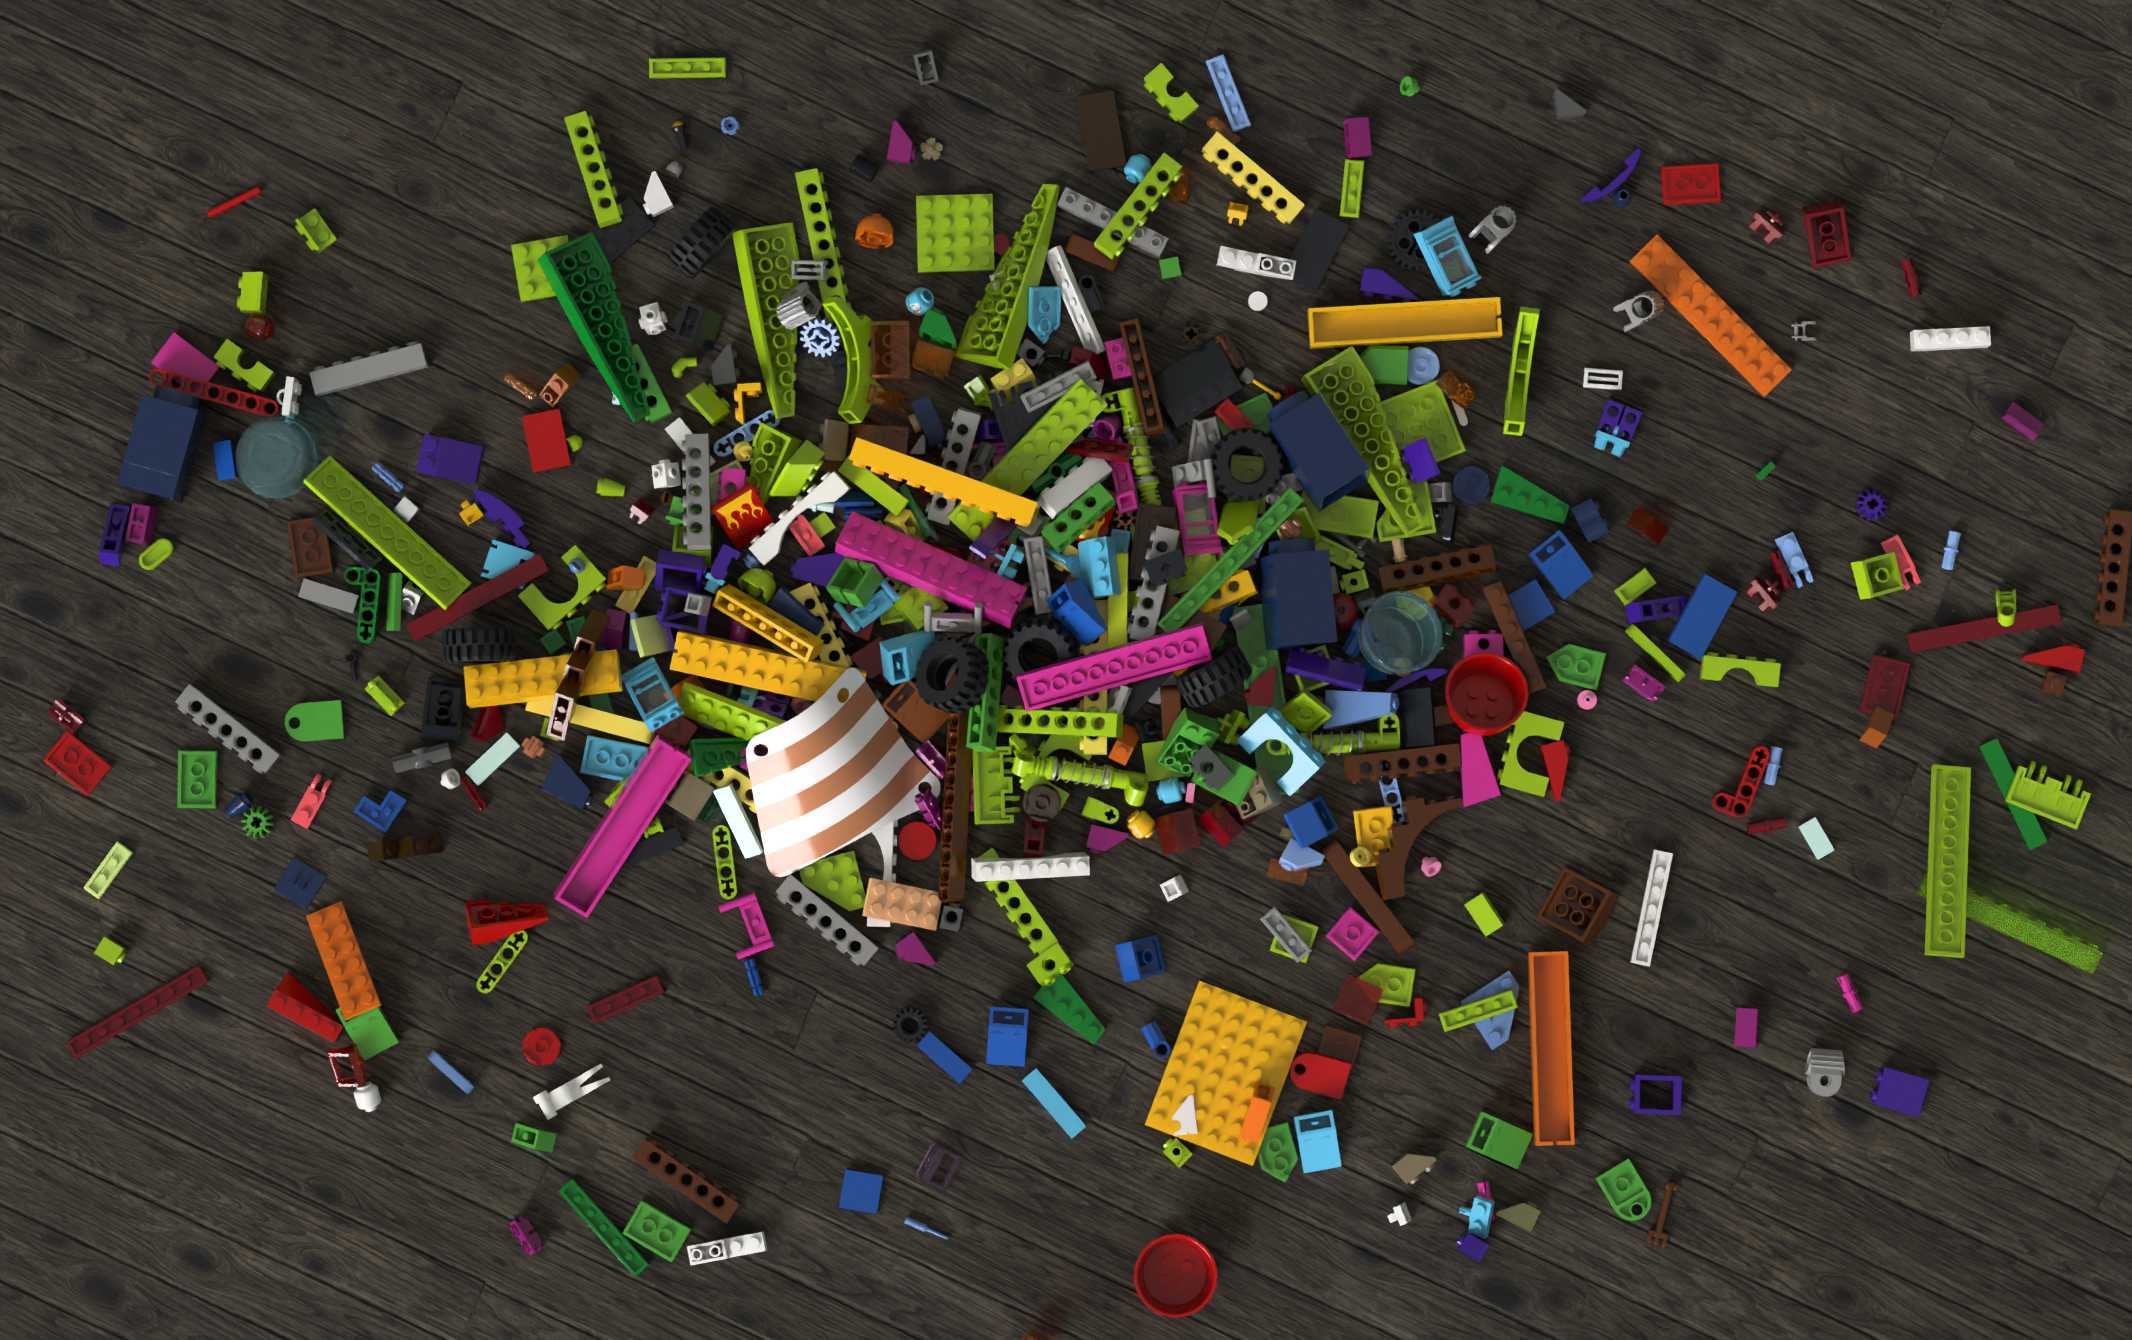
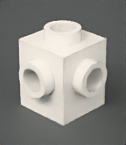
(652, 319)
(666, 474)

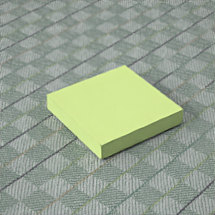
(650, 636)

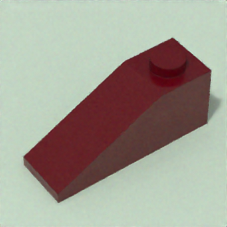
(1033, 838)

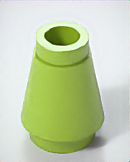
(609, 488)

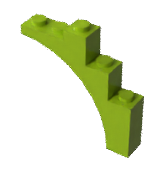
(856, 336)
(1520, 371)

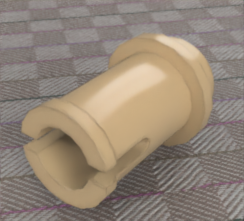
(1399, 550)

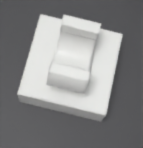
(1401, 1214)

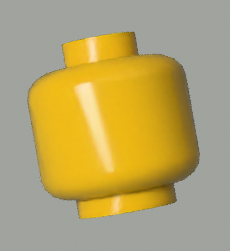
(1140, 824)

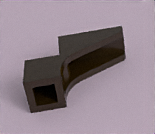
(404, 847)

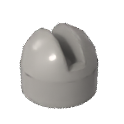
(674, 169)

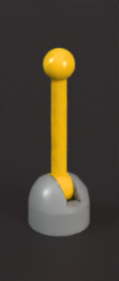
(1247, 377)

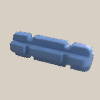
(388, 477)

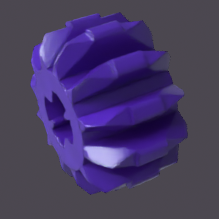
(1875, 510)

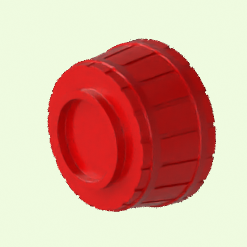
(1486, 693)
(1175, 1275)

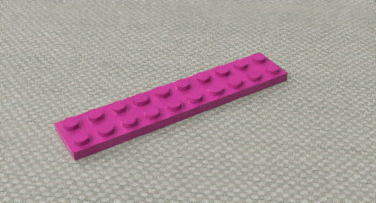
(1114, 667)

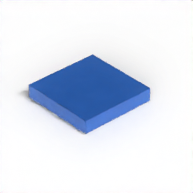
(1531, 604)
(861, 1191)

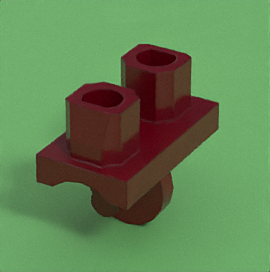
(1762, 220)
(1769, 600)
(65, 715)

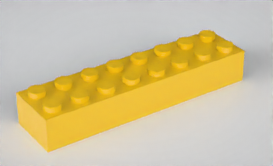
(536, 679)

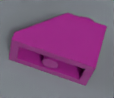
(900, 146)
(615, 631)
(1103, 838)
(913, 950)

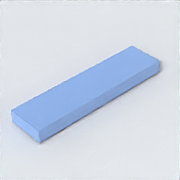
(1228, 93)

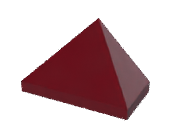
(488, 724)

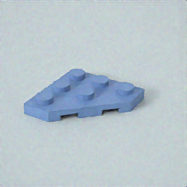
(1495, 1028)

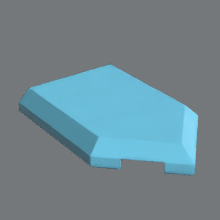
(1044, 310)

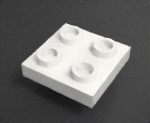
(289, 403)

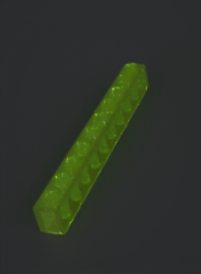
(2027, 931)

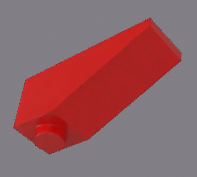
(2063, 658)
(1555, 761)

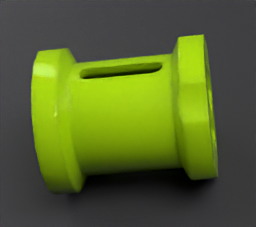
(653, 827)

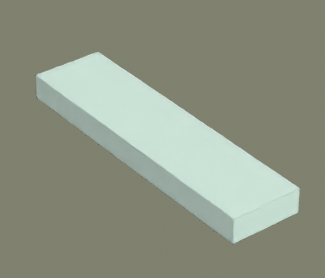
(738, 821)

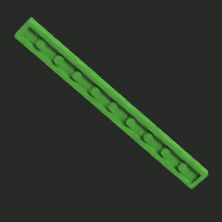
(1231, 562)

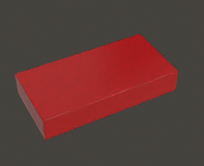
(1232, 416)

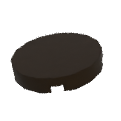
(1042, 802)

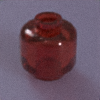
(259, 327)

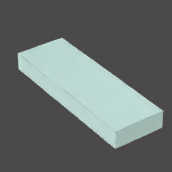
(492, 759)

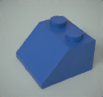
(1140, 958)

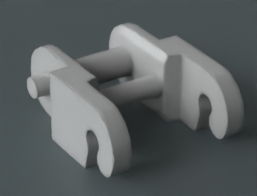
(1803, 324)

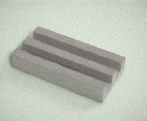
(822, 270)

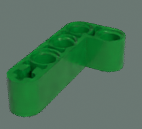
(365, 606)

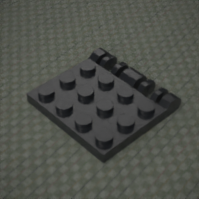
(1014, 418)

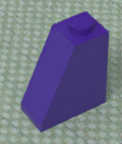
(816, 569)

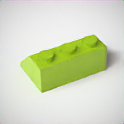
(798, 471)

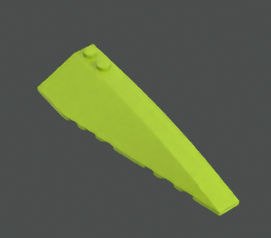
(765, 275)
(1001, 316)
(1357, 408)

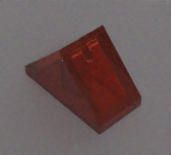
(1648, 525)

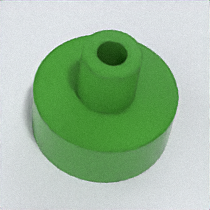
(1409, 86)

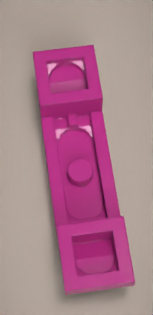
(1124, 484)

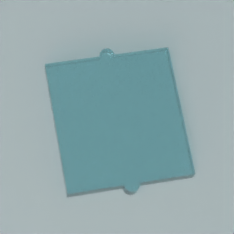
(927, 524)

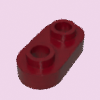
(954, 550)

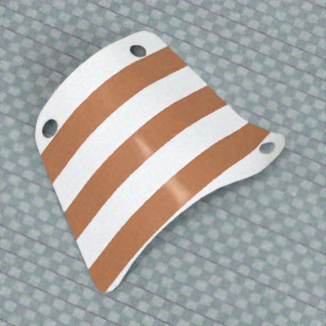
(831, 777)

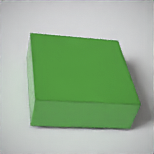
(1170, 267)

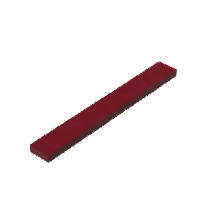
(478, 597)
(1982, 629)
(137, 1011)

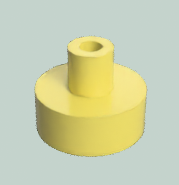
(743, 451)
(1360, 856)

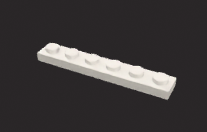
(1074, 300)
(1651, 908)

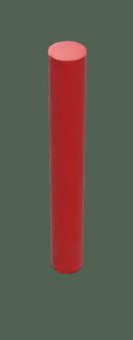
(234, 201)

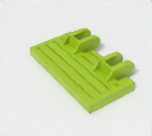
(991, 786)
(2048, 798)

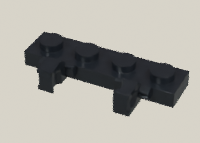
(347, 539)

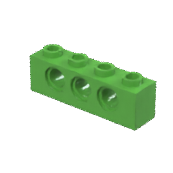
(661, 408)
(1075, 528)

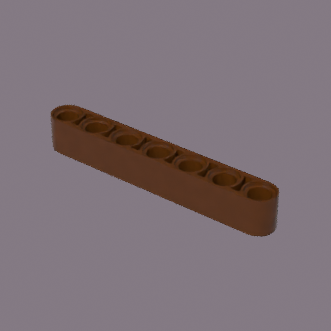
(1367, 897)

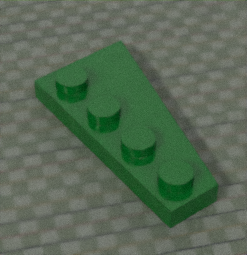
(1521, 495)
(715, 754)
(1069, 1007)

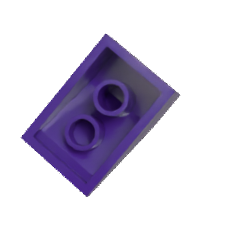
(449, 459)

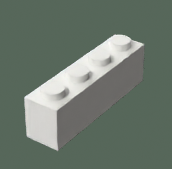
(1950, 338)
(1074, 485)

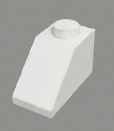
(656, 197)
(1186, 1117)

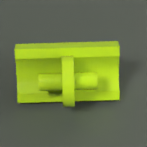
(1229, 726)

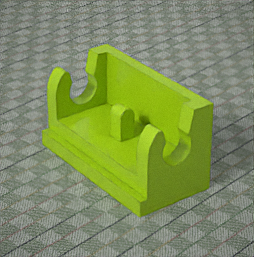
(1484, 914)

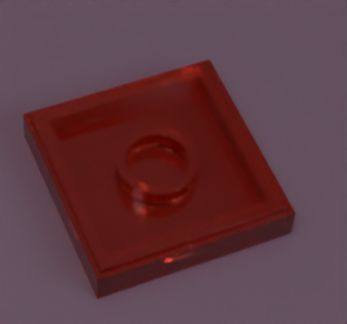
(1358, 999)

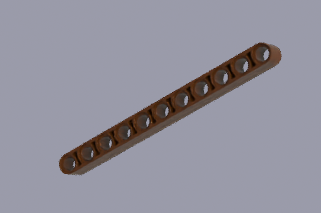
(955, 810)

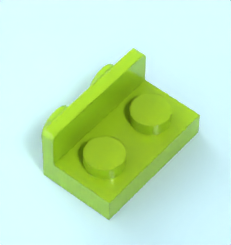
(316, 231)

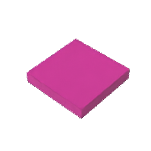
(1352, 933)

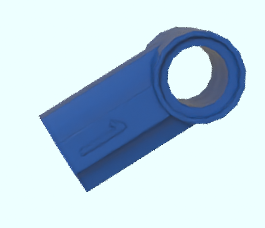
(1352, 645)
(1155, 1038)

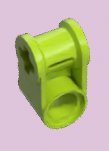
(2006, 604)
(1097, 809)

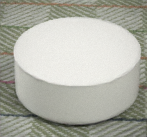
(1257, 301)

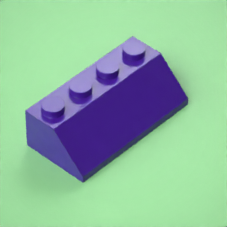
(1326, 670)

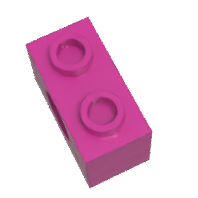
(1117, 359)
(728, 476)
(1471, 640)

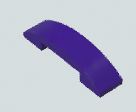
(1596, 194)
(1430, 674)

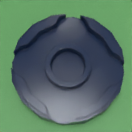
(1471, 485)

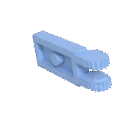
(1793, 557)

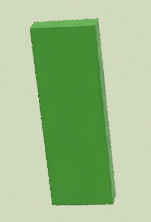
(394, 600)

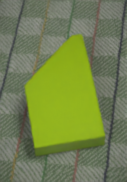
(979, 391)

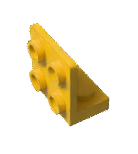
(751, 390)

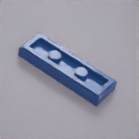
(944, 1057)

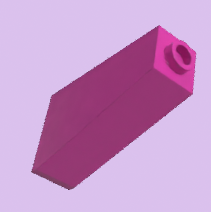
(1476, 771)

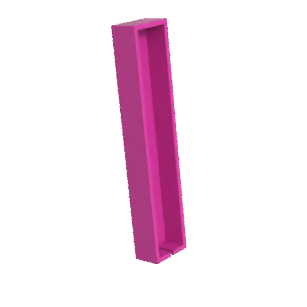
(930, 569)
(622, 826)

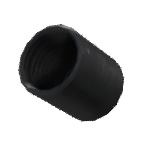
(864, 168)

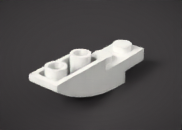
(1256, 263)
(727, 1248)

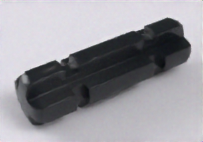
(1166, 809)

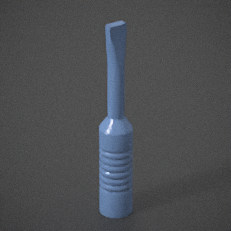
(923, 1227)

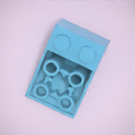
(902, 654)
(1317, 1141)

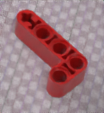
(1746, 780)

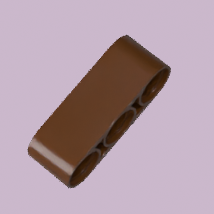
(1086, 251)
(1169, 707)

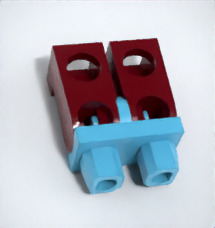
(999, 560)

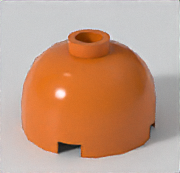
(874, 231)

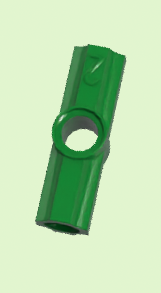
(1065, 464)

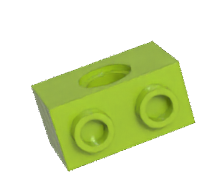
(1039, 965)

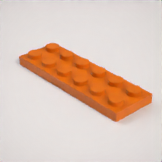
(343, 960)

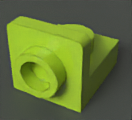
(1020, 744)

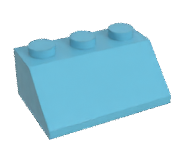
(1099, 566)

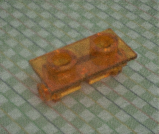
(1180, 190)
(1277, 872)

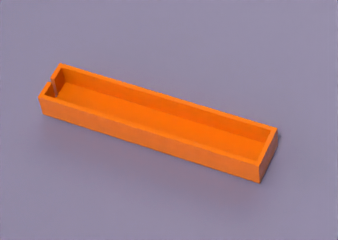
(1551, 1048)

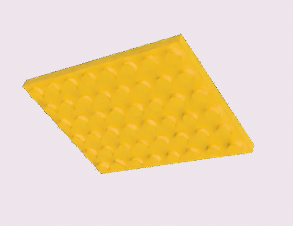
(1218, 1059)

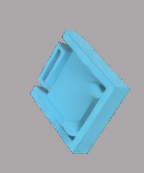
(504, 559)

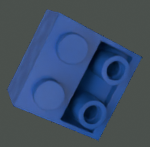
(1311, 822)

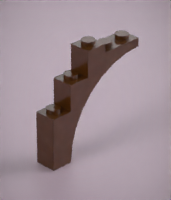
(1391, 864)

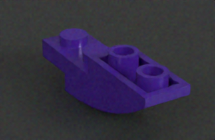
(498, 510)

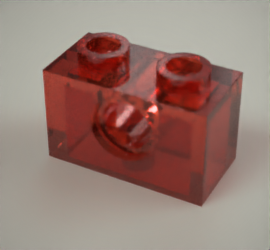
(1441, 600)
(683, 734)

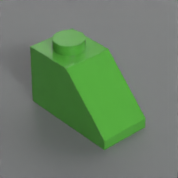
(534, 1137)

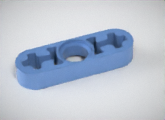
(450, 1071)

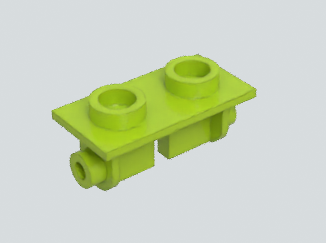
(384, 695)

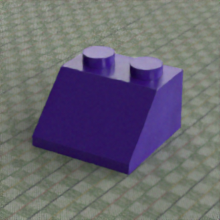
(1420, 461)

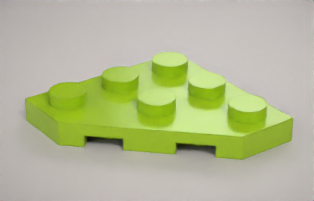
(1390, 530)
(837, 880)

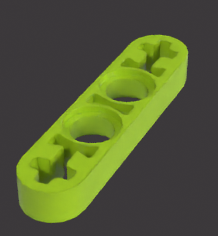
(1649, 647)
(721, 862)
(500, 959)

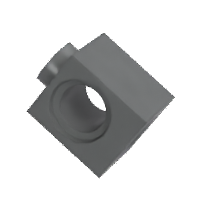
(1026, 346)
(945, 924)

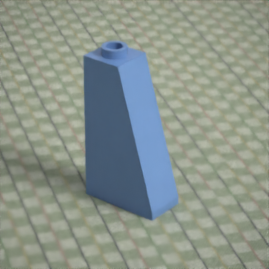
(1358, 707)

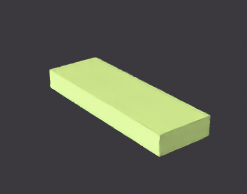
(108, 870)

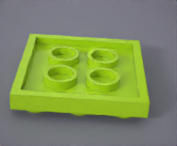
(529, 274)

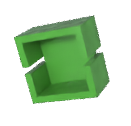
(854, 582)

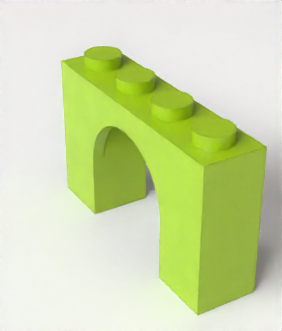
(551, 613)
(1054, 743)
(1512, 773)

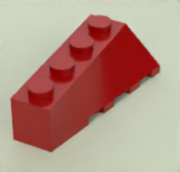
(305, 1009)

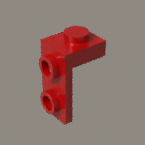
(1419, 1009)

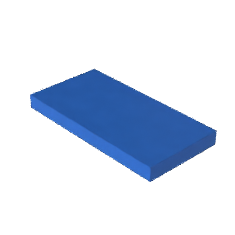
(1702, 616)

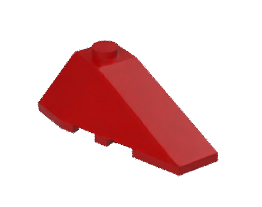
(495, 921)

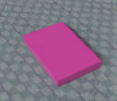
(186, 360)

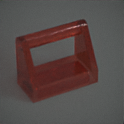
(353, 1053)

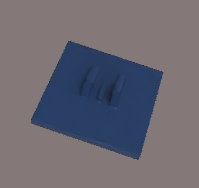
(299, 883)

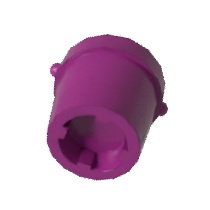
(1107, 427)
(739, 632)

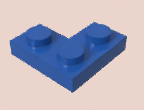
(381, 815)

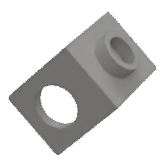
(410, 597)

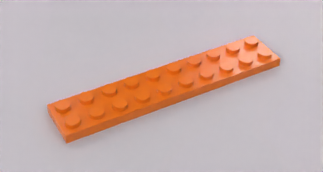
(1710, 315)

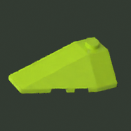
(770, 455)

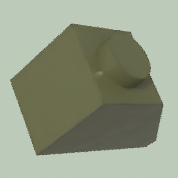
(1520, 1214)

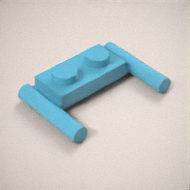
(876, 606)

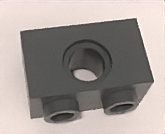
(1203, 760)

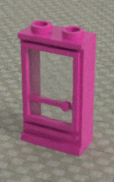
(1196, 520)

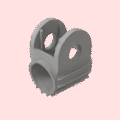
(1489, 224)
(793, 312)
(1643, 316)
(1821, 1063)

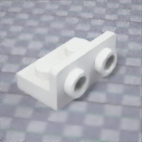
(1118, 698)

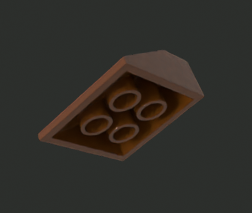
(1577, 907)

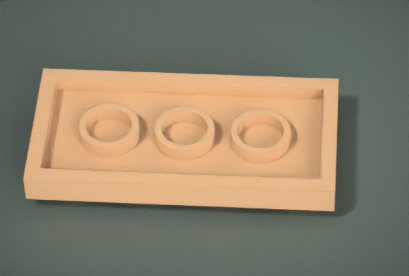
(902, 904)

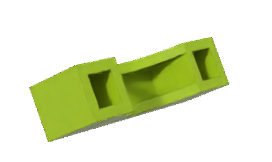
(1764, 673)

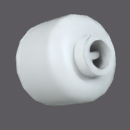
(367, 1097)

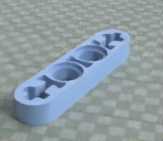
(745, 430)
(1393, 787)

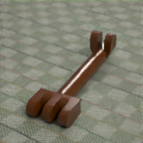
(1670, 1186)

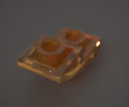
(1457, 392)

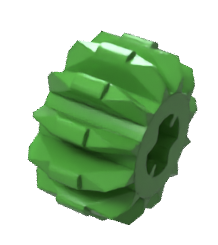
(251, 820)

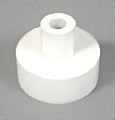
(450, 779)

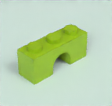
(1179, 107)
(230, 355)

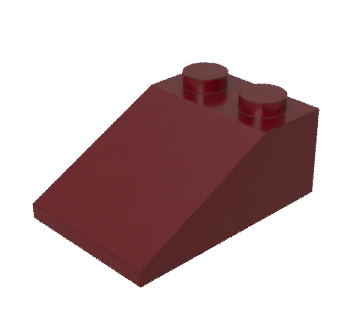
(1826, 233)

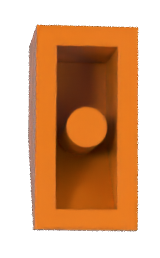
(625, 578)
(1124, 746)

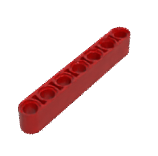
(223, 396)

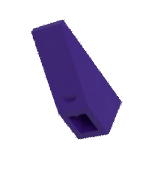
(1381, 284)

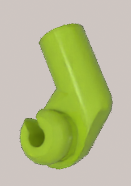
(681, 364)

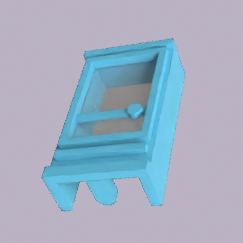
(1447, 257)
(652, 694)

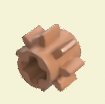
(1121, 523)
(1290, 529)
(533, 747)

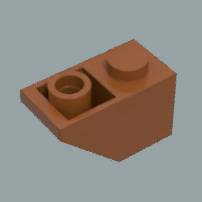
(560, 384)

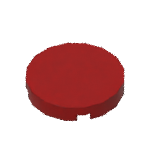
(917, 840)
(541, 1046)

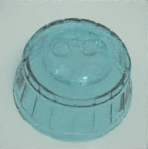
(275, 457)
(1400, 633)

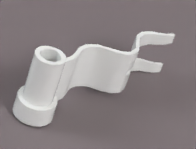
(567, 1093)

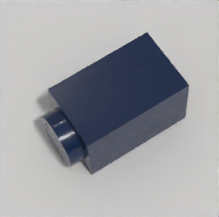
(163, 444)
(1316, 449)
(1297, 595)

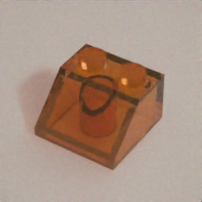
(933, 358)

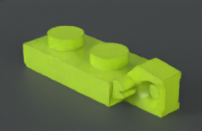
(1339, 554)

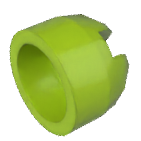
(575, 442)

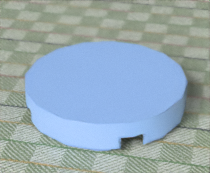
(1422, 366)

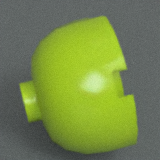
(758, 584)

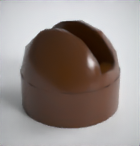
(663, 495)

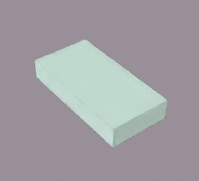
(1816, 838)

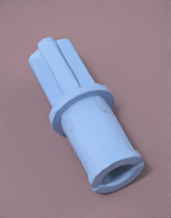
(1951, 550)
(1773, 765)

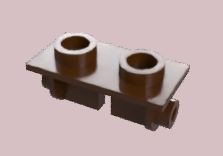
(1229, 351)

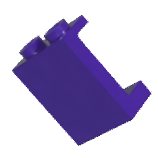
(1899, 1091)

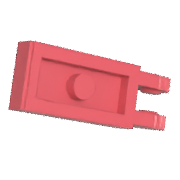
(806, 535)
(1903, 559)
(310, 803)

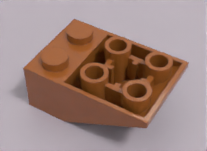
(913, 712)

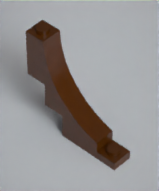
(575, 673)

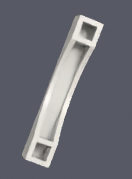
(769, 545)
(886, 840)
(1027, 868)

